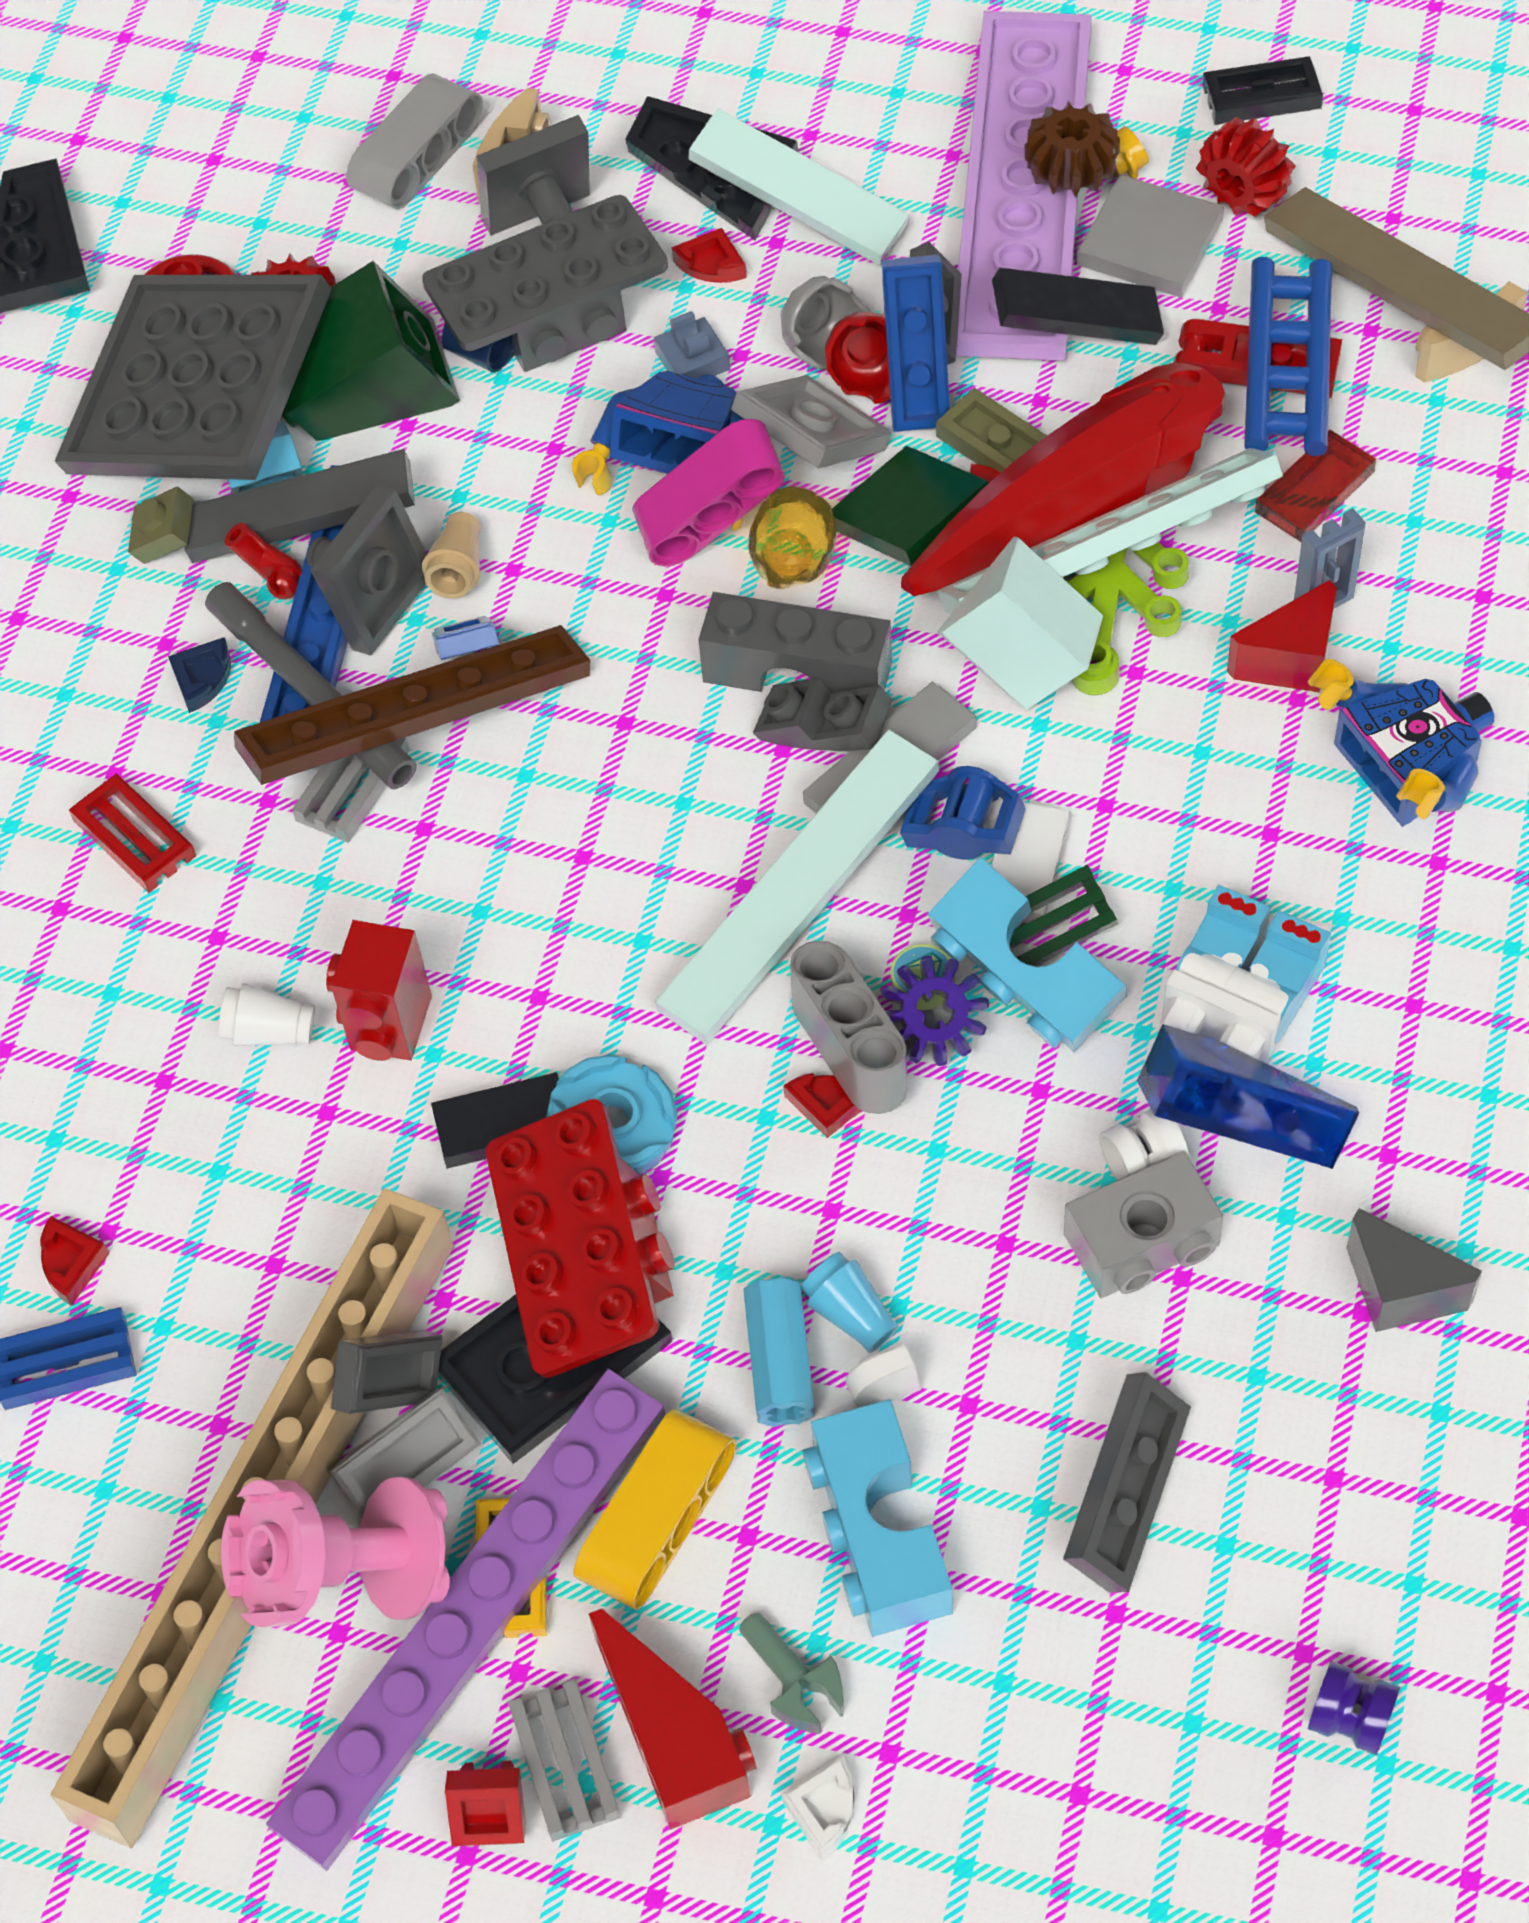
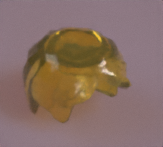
(792, 537)

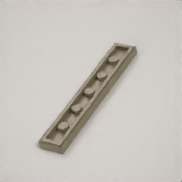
(1403, 277)

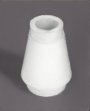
(263, 1018)

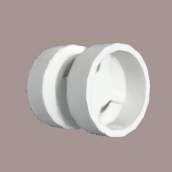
(1141, 1144)

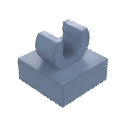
(691, 348)

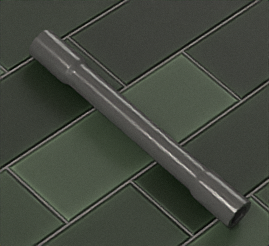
(249, 625)

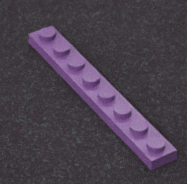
(462, 1629)

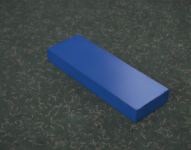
(915, 341)

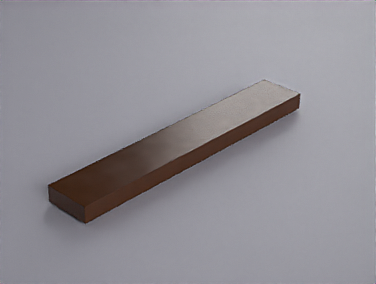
(410, 704)

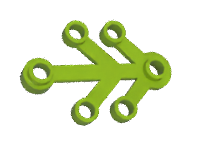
(1118, 580)

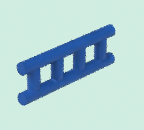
(1264, 376)

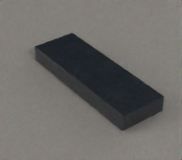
(1077, 306)

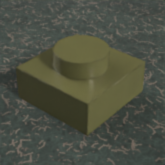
(160, 525)

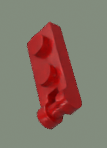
(1230, 365)

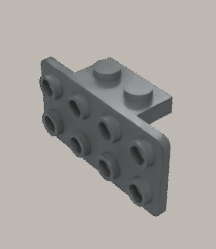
(549, 284)

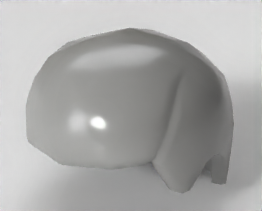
(812, 314)

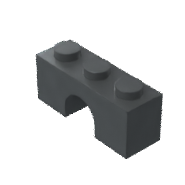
(754, 635)

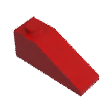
(677, 1729)

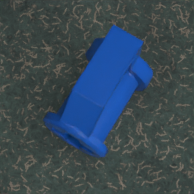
(961, 827)

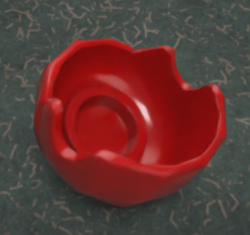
(859, 356)

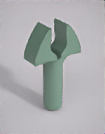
(793, 1675)

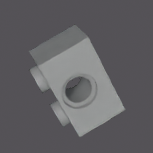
(1163, 1196)

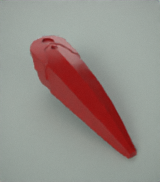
(1092, 464)

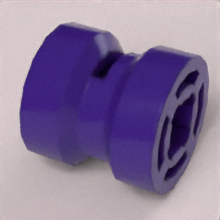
(1337, 1701)

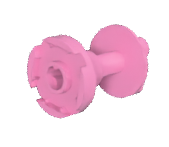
(286, 1551)

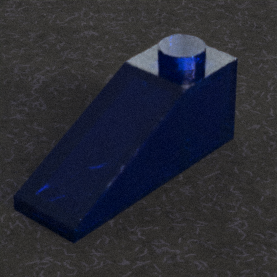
(1242, 1098)

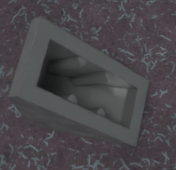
(1405, 1276)

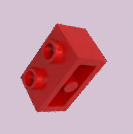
(380, 990)

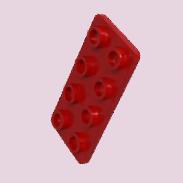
(578, 1238)

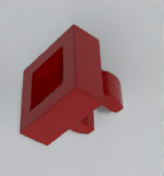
(485, 1805)

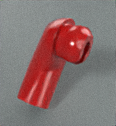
(266, 560)

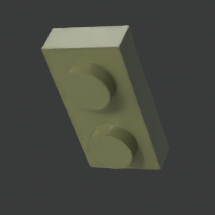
(986, 431)

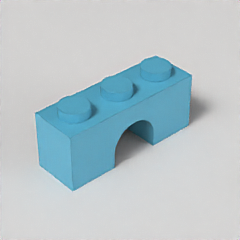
(1064, 997)
(894, 1574)

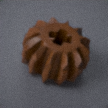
(1072, 148)

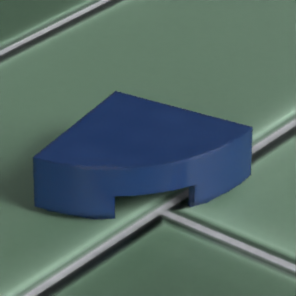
(201, 672)

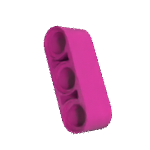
(708, 492)

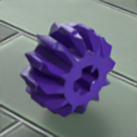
(954, 1003)

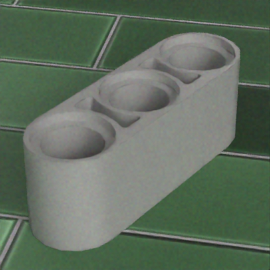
(414, 141)
(848, 1027)

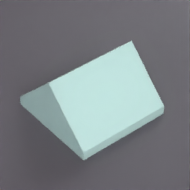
(1024, 626)

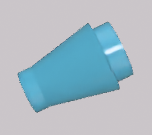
(848, 1300)

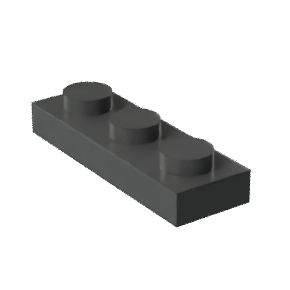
(1127, 1483)

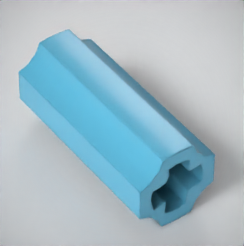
(778, 1352)

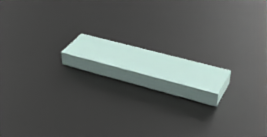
(798, 186)

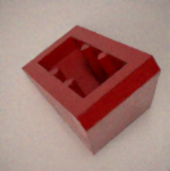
(1287, 643)

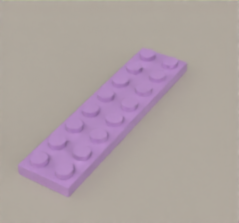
(1008, 218)

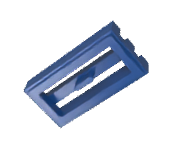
(64, 1347)

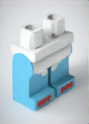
(1240, 980)

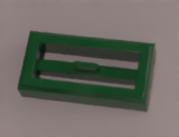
(1093, 897)

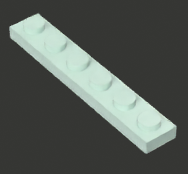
(1142, 520)

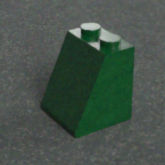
(369, 361)

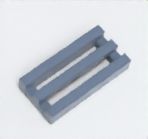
(1319, 555)

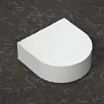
(883, 1377)

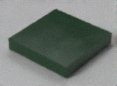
(905, 504)

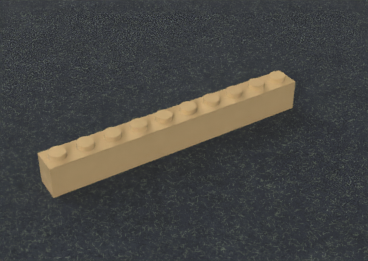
(195, 1623)

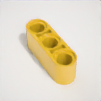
(655, 1509)

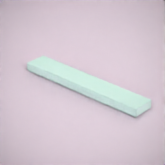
(797, 887)

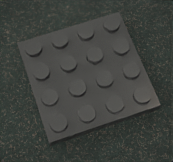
(194, 376)

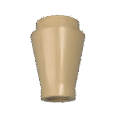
(454, 559)

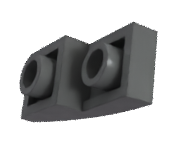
(814, 718)

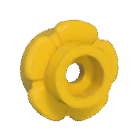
(1131, 155)

